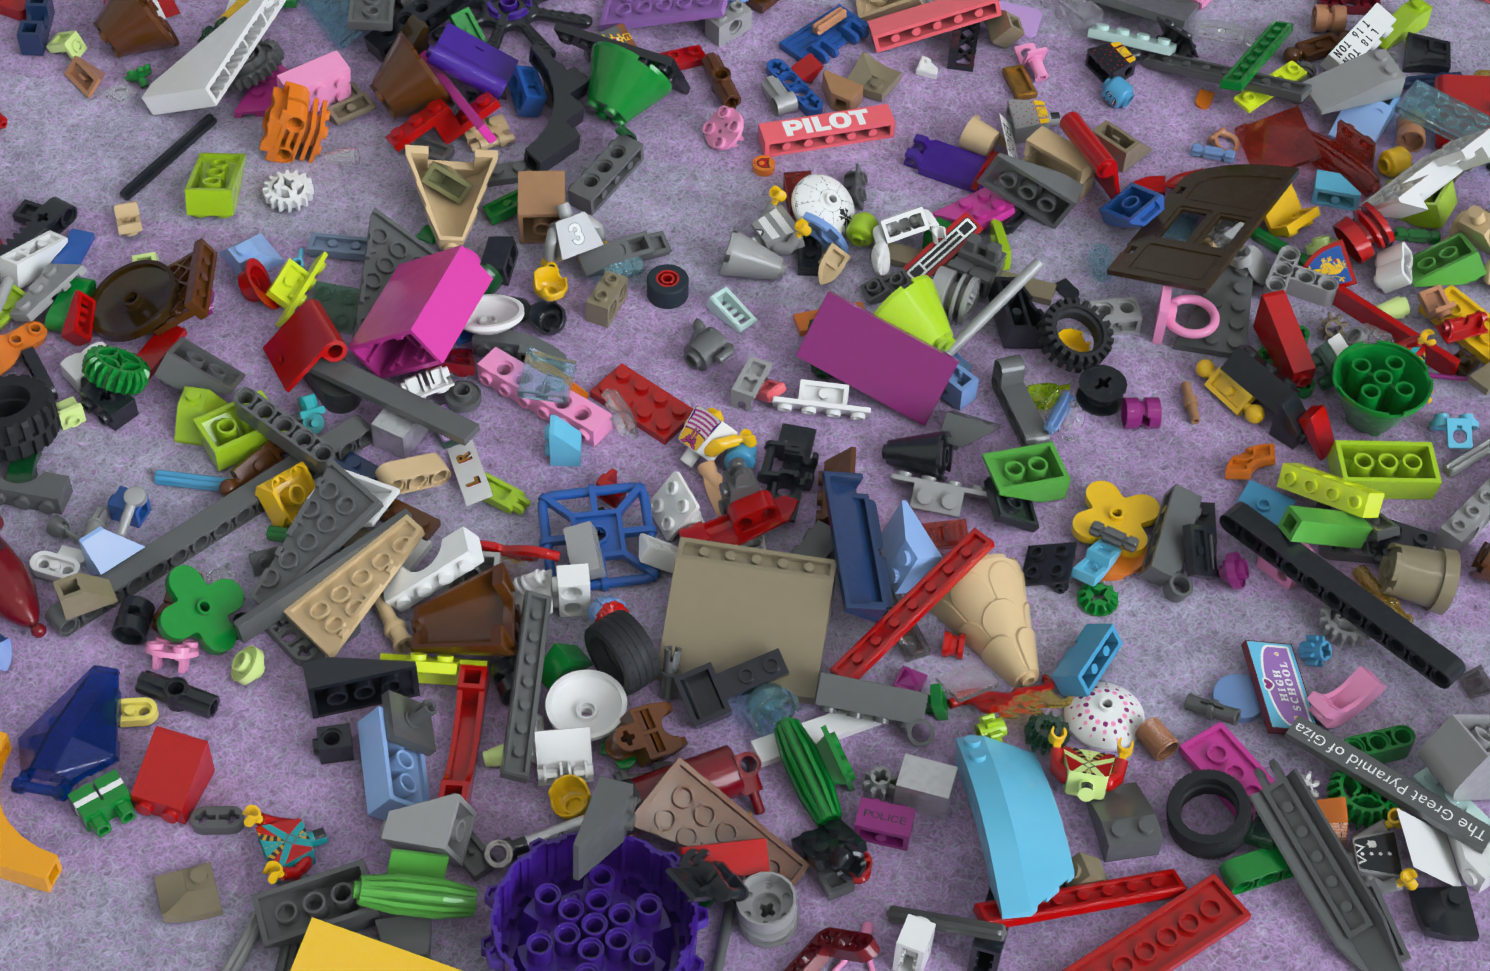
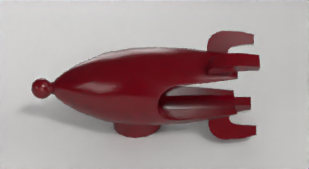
(18, 591)

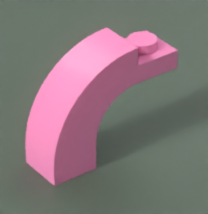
(1347, 699)

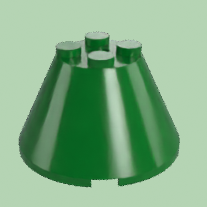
(622, 84)
(1380, 385)

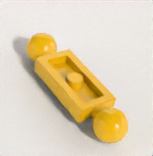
(1230, 391)

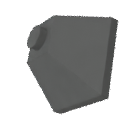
(966, 428)

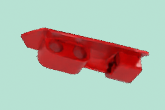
(744, 519)

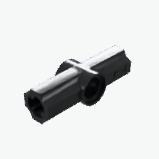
(187, 697)

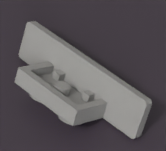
(937, 496)

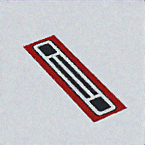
(938, 254)

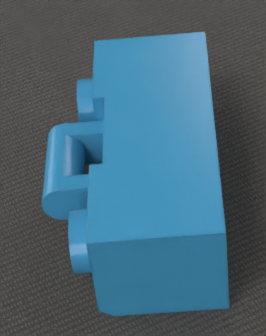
(1087, 660)

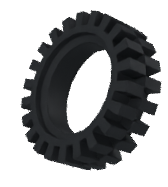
(1089, 318)

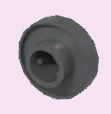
(463, 396)

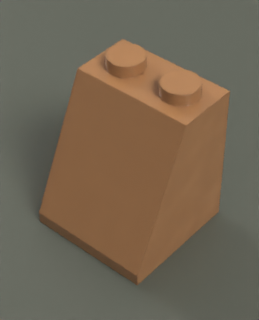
(537, 200)

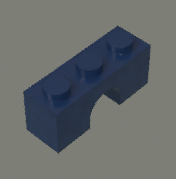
(34, 31)

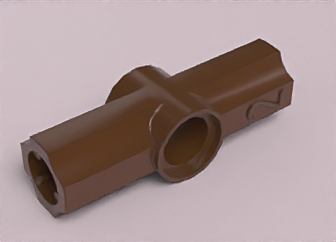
(720, 80)

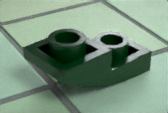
(23, 470)

